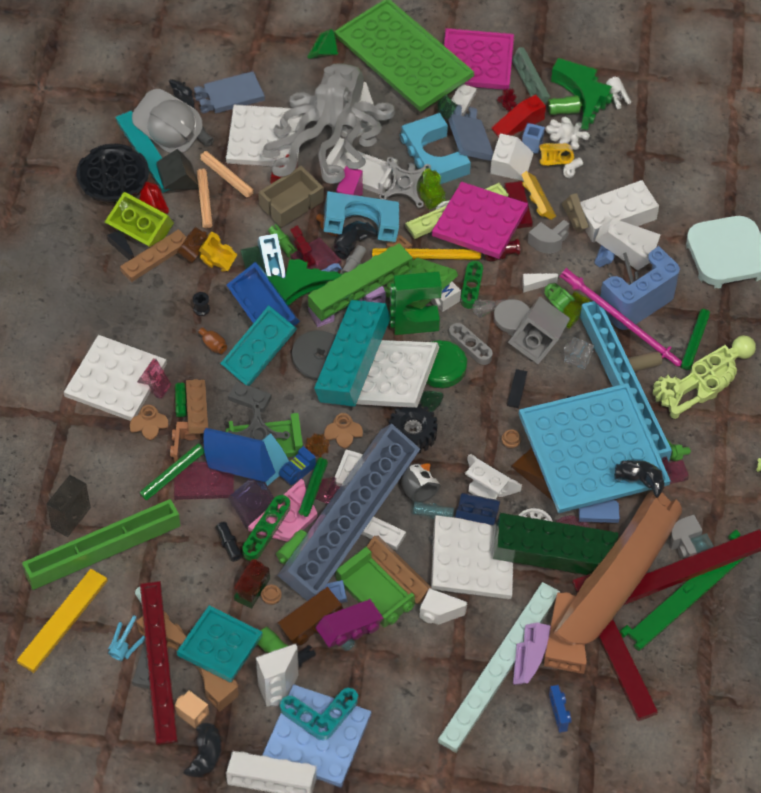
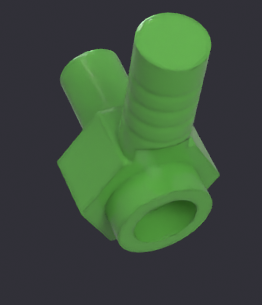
(678, 451)

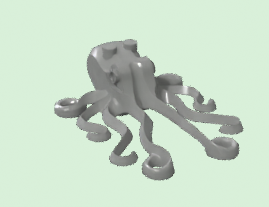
(335, 103)

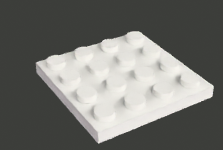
(254, 128)
(398, 373)
(110, 378)
(465, 559)

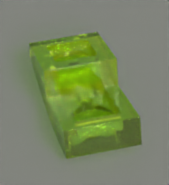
(573, 309)

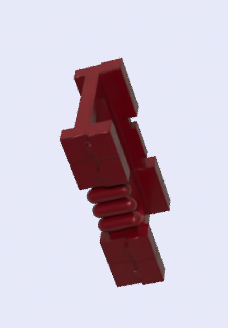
(303, 246)

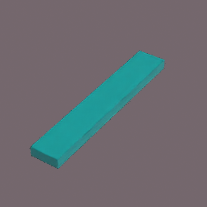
(141, 144)

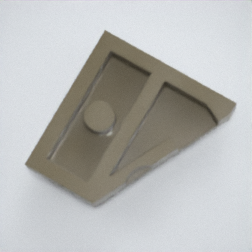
(575, 213)

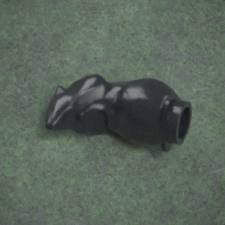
(182, 92)
(351, 233)
(636, 470)
(209, 751)

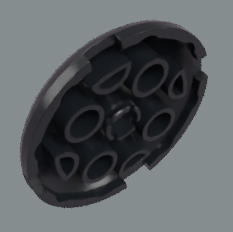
(108, 160)

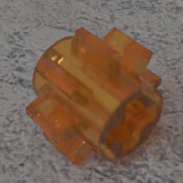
(317, 445)

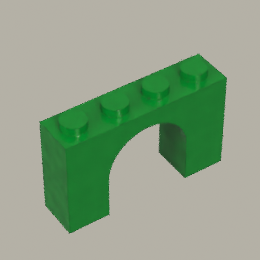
(409, 289)

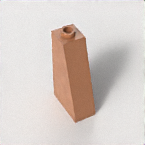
(558, 652)

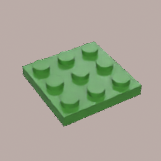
(422, 266)

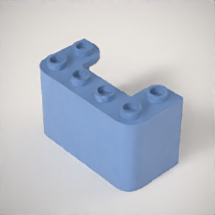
(646, 293)

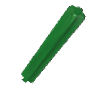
(695, 339)
(171, 472)
(313, 487)

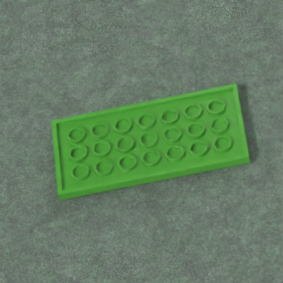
(404, 54)

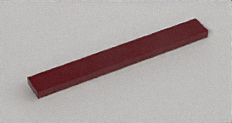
(697, 565)
(158, 663)
(624, 667)

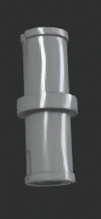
(354, 259)

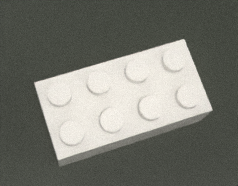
(628, 204)

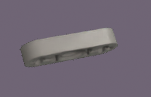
(467, 336)

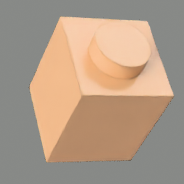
(191, 709)

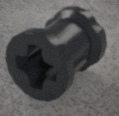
(201, 305)

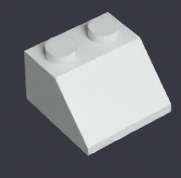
(511, 157)

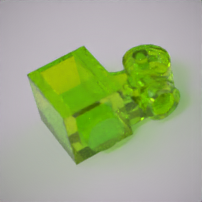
(430, 189)

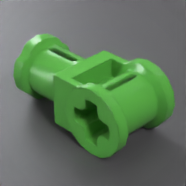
(559, 297)

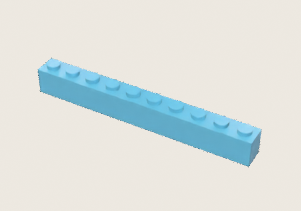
(619, 368)

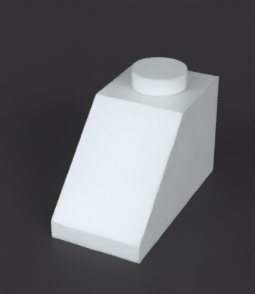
(441, 608)

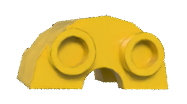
(216, 254)

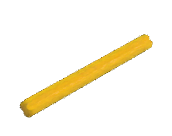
(461, 254)

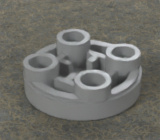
(510, 314)

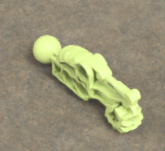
(718, 376)

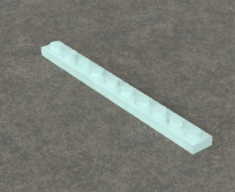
(496, 670)

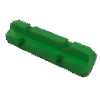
(180, 399)

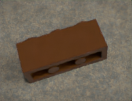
(303, 621)

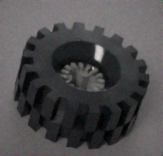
(416, 418)

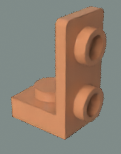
(179, 433)

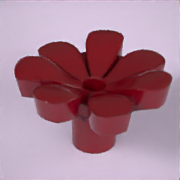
(507, 99)

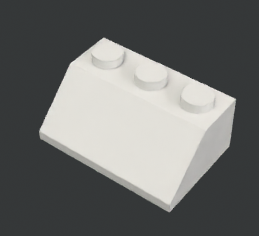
(277, 674)

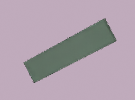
(529, 75)

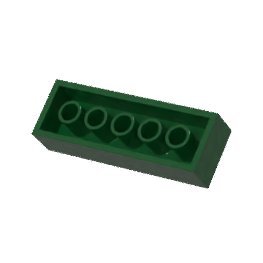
(551, 544)

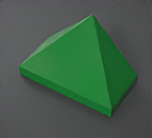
(324, 45)

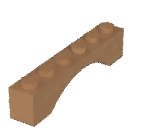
(217, 690)

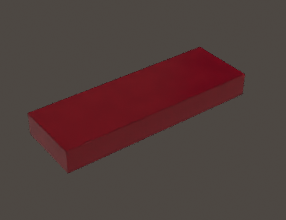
(516, 191)

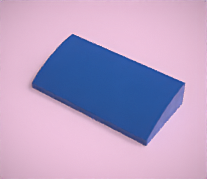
(256, 292)
(237, 455)

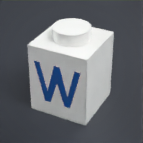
(449, 297)

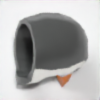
(419, 483)

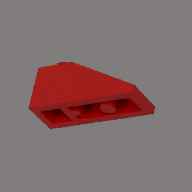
(528, 111)

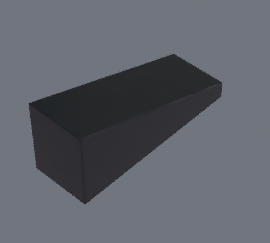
(118, 241)
(517, 388)

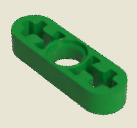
(471, 278)

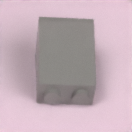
(539, 330)

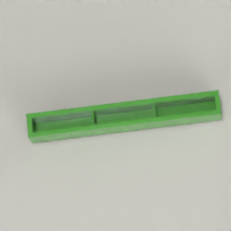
(101, 544)

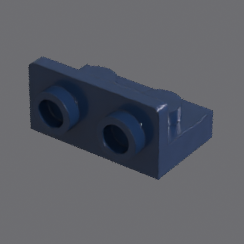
(478, 509)

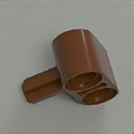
(192, 244)

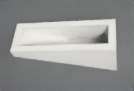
(536, 281)

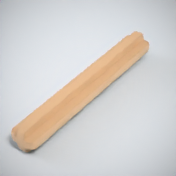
(227, 174)
(204, 198)

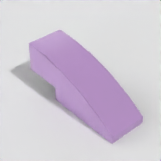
(530, 652)

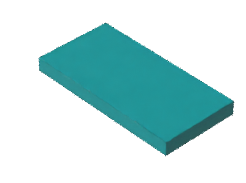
(258, 346)

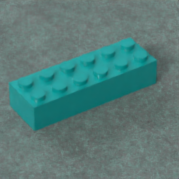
(352, 353)

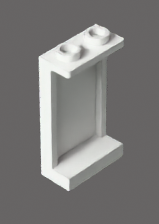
(376, 172)

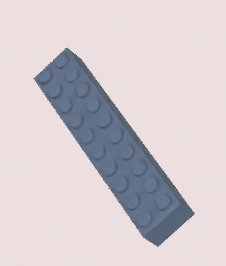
(348, 512)

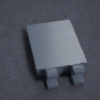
(229, 92)
(470, 134)

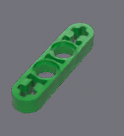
(264, 526)

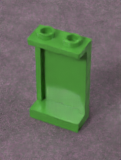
(290, 445)
(367, 581)

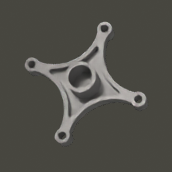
(404, 183)

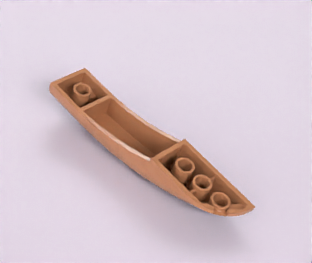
(620, 571)

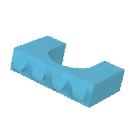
(426, 130)
(382, 212)

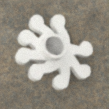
(566, 132)

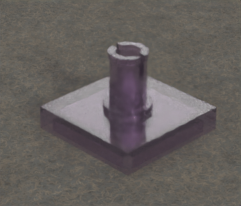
(251, 500)

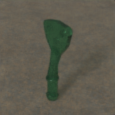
(432, 399)

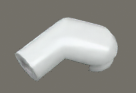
(569, 169)

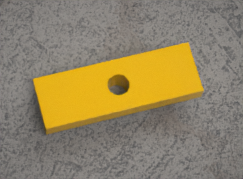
(537, 195)

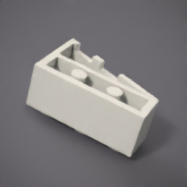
(625, 237)

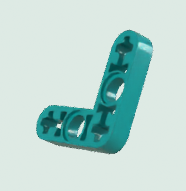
(322, 720)

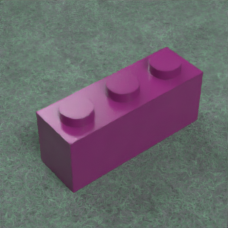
(349, 623)

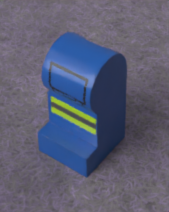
(298, 466)

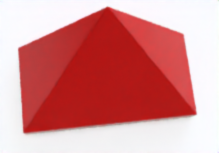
(152, 196)

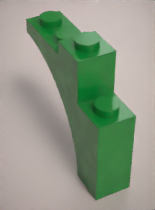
(583, 83)
(301, 280)

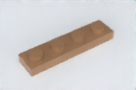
(153, 256)
(196, 406)
(398, 569)

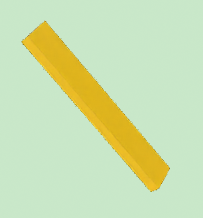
(62, 620)

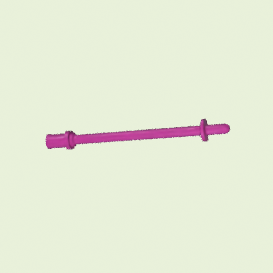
(578, 284)

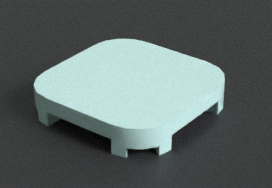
(726, 250)

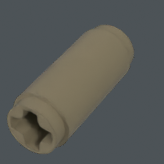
(645, 361)

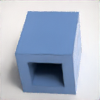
(533, 137)

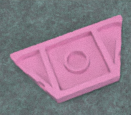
(293, 521)

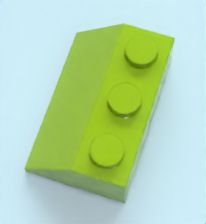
(139, 220)

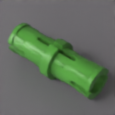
(284, 241)

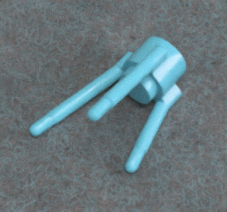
(119, 648)

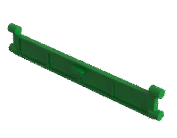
(677, 604)

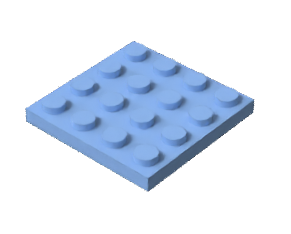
(329, 756)

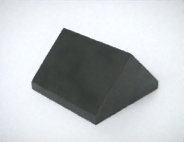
(177, 171)

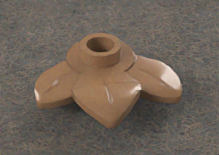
(148, 424)
(343, 432)

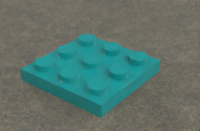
(219, 643)

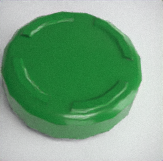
(448, 366)

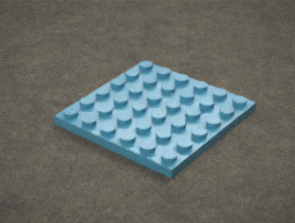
(583, 441)

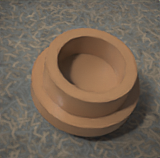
(511, 438)
(271, 594)

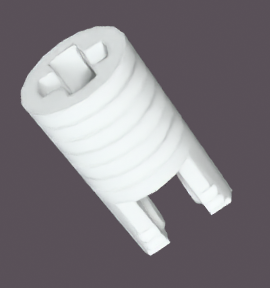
(618, 91)

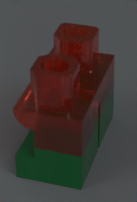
(251, 583)

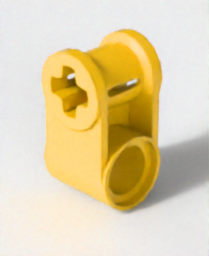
(554, 154)

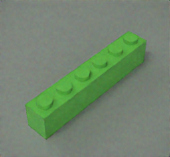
(359, 281)

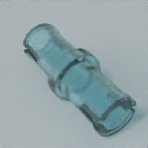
(432, 510)

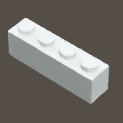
(270, 774)

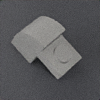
(548, 240)
(682, 533)

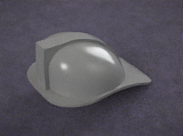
(167, 120)

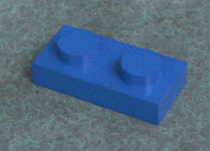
(558, 700)

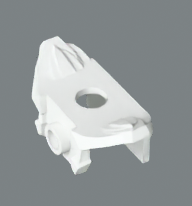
(488, 481)

